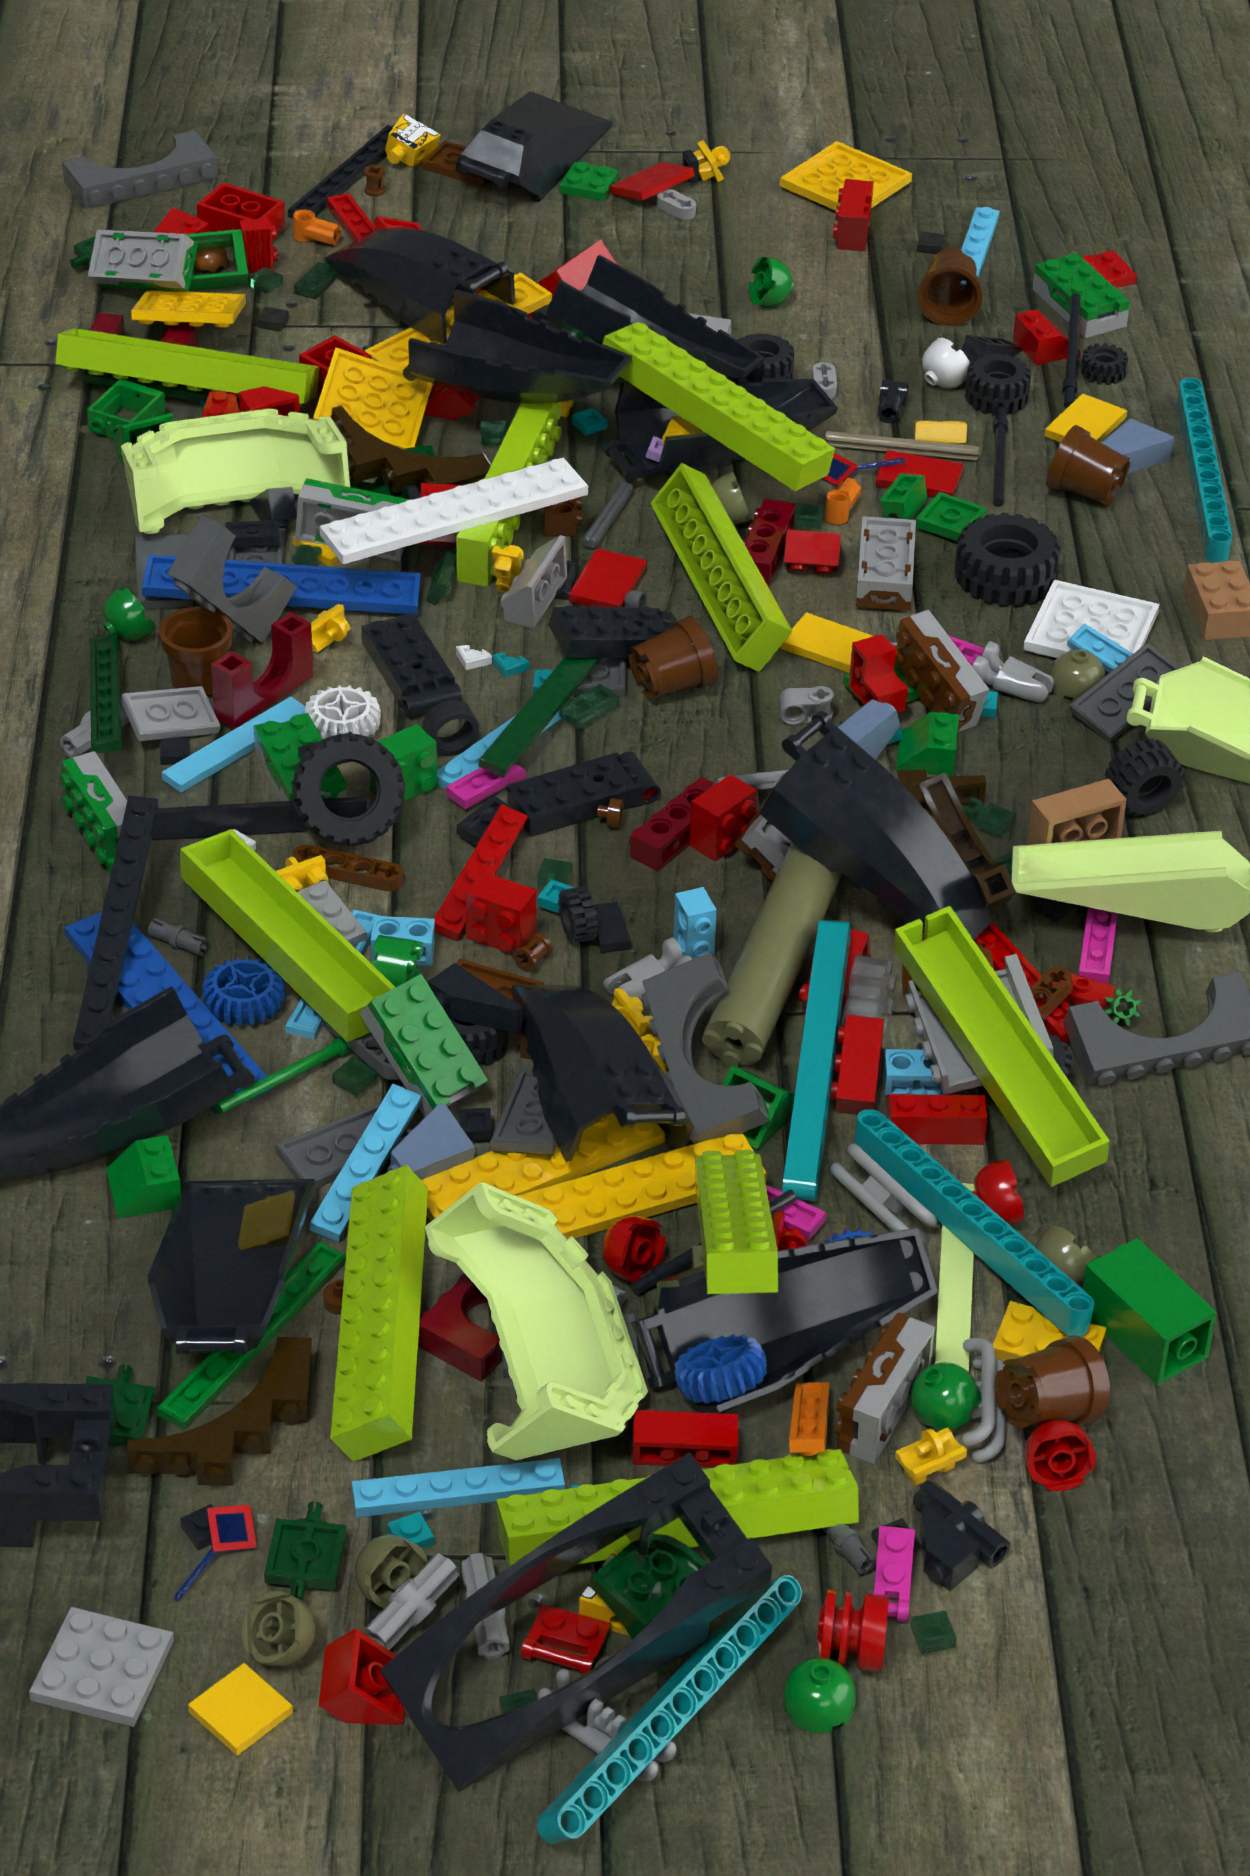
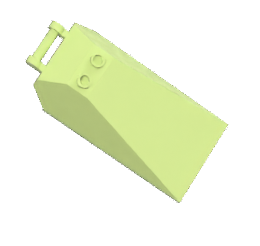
(1199, 717)
(1162, 878)

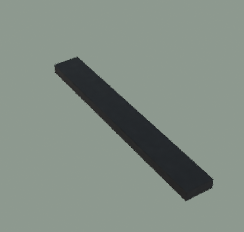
(345, 175)
(244, 817)

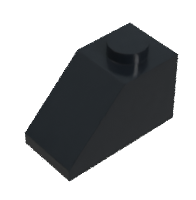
(275, 505)
(946, 1550)

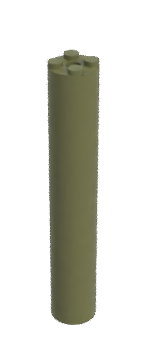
(770, 959)

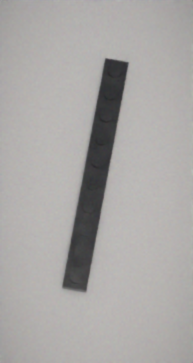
(117, 918)

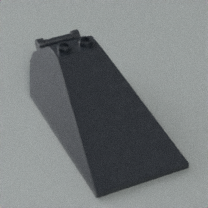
(532, 144)
(202, 1282)

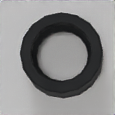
(444, 713)

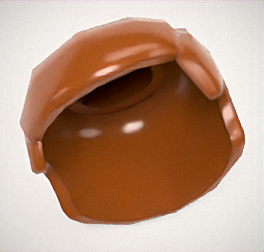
(211, 259)

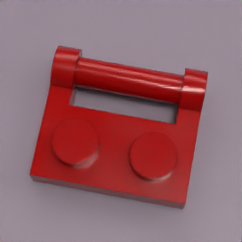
(567, 1632)

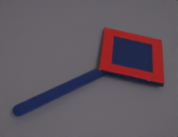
(843, 468)
(229, 1530)

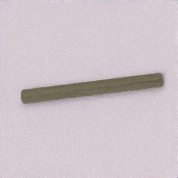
(909, 446)

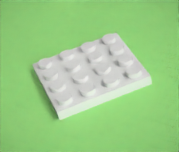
(1071, 605)

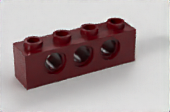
(768, 535)
(668, 830)

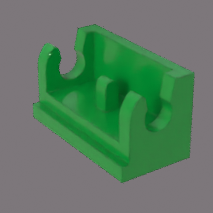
(905, 496)

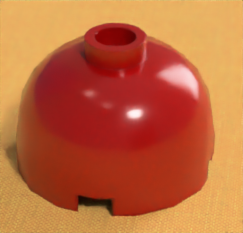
(997, 1189)
(633, 1247)
(1059, 1455)

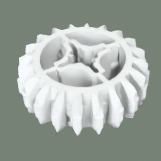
(344, 711)

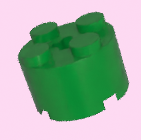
(397, 958)

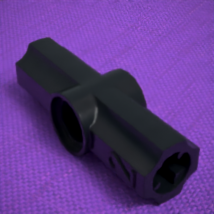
(965, 1517)

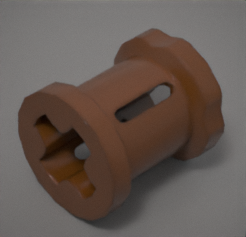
(374, 179)
(532, 952)

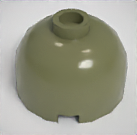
(732, 499)
(1076, 673)
(1058, 1247)
(386, 1565)
(278, 1629)

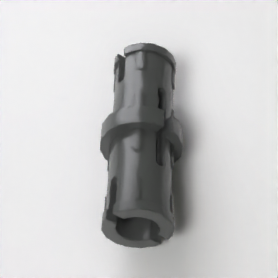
(178, 937)
(848, 1544)

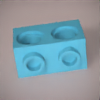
(695, 922)
(410, 928)
(908, 1073)

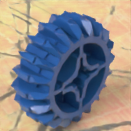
(243, 992)
(720, 1368)

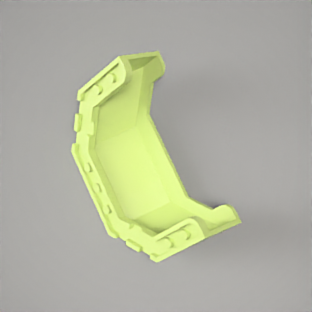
(228, 461)
(552, 1318)

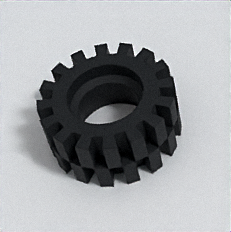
(1104, 363)
(578, 914)

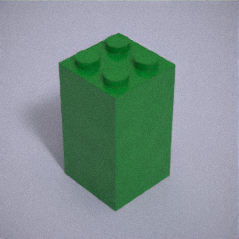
(1149, 1311)

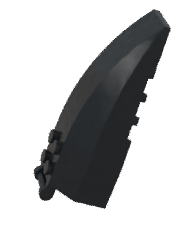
(418, 275)
(621, 298)
(513, 358)
(643, 417)
(870, 828)
(594, 1066)
(122, 1087)
(823, 1303)

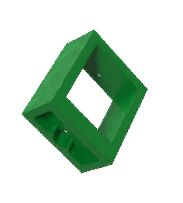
(221, 239)
(124, 394)

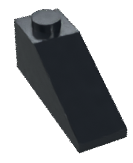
(980, 345)
(474, 1001)

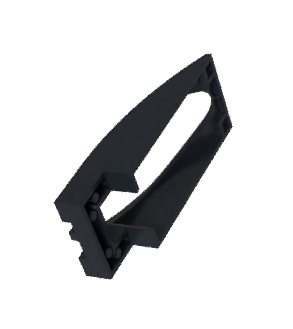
(54, 1492)
(733, 1575)

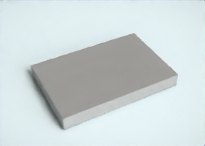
(170, 713)

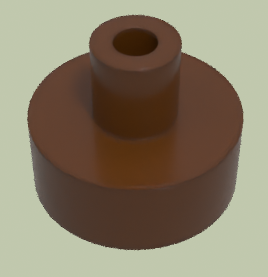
(613, 812)
(333, 1297)

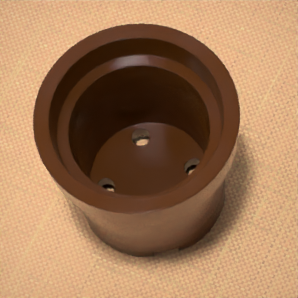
(956, 301)
(1087, 467)
(192, 643)
(674, 660)
(1054, 1384)

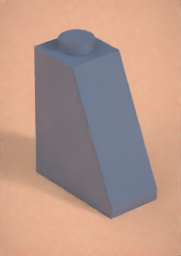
(1141, 444)
(872, 726)
(433, 1145)

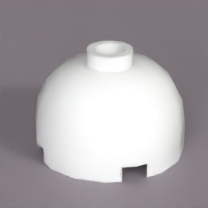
(944, 365)

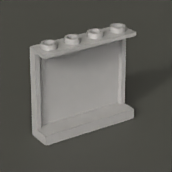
(948, 1062)

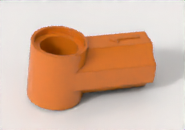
(309, 228)
(841, 501)

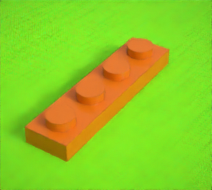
(809, 1418)

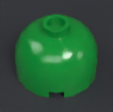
(771, 282)
(126, 616)
(944, 1396)
(819, 1695)

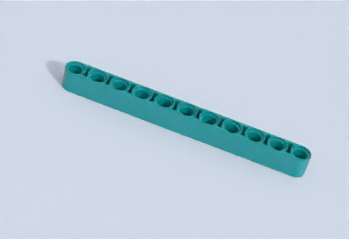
(1204, 471)
(817, 1060)
(975, 1224)
(687, 1691)

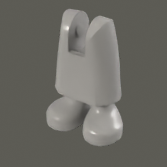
(1012, 676)
(631, 977)

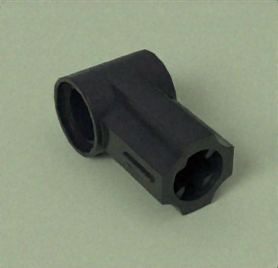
(892, 397)

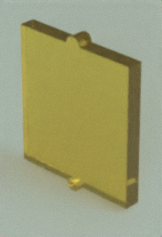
(266, 1220)

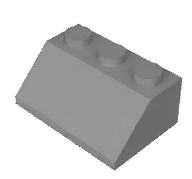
(536, 584)

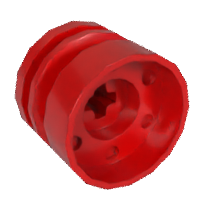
(854, 1629)

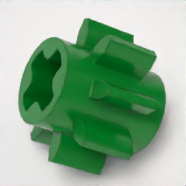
(1127, 1012)

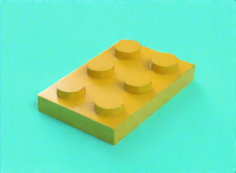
(1028, 1331)

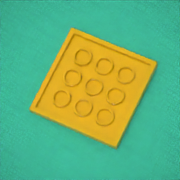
(827, 170)
(188, 307)
(375, 397)

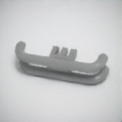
(881, 1191)
(991, 1415)
(603, 1727)

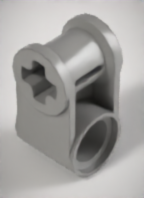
(800, 704)

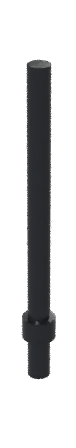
(1070, 383)
(1000, 428)
(665, 1270)

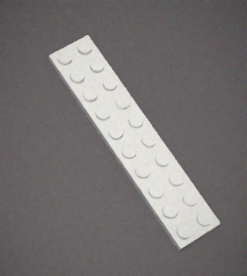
(453, 510)

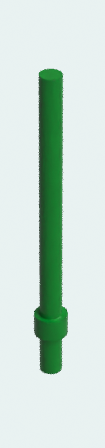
(337, 1048)

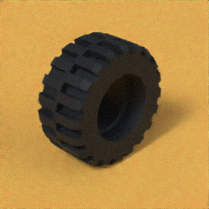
(1007, 559)
(389, 789)

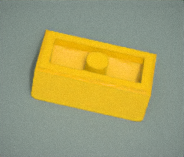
(940, 431)

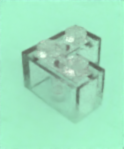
(870, 989)

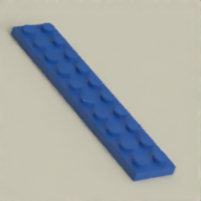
(316, 585)
(148, 974)

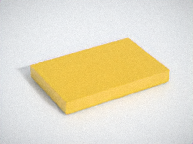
(1089, 413)
(823, 641)

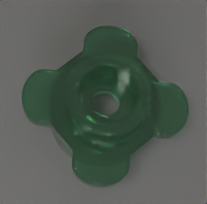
(306, 555)

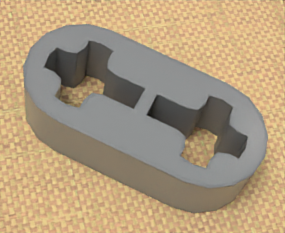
(676, 204)
(825, 376)

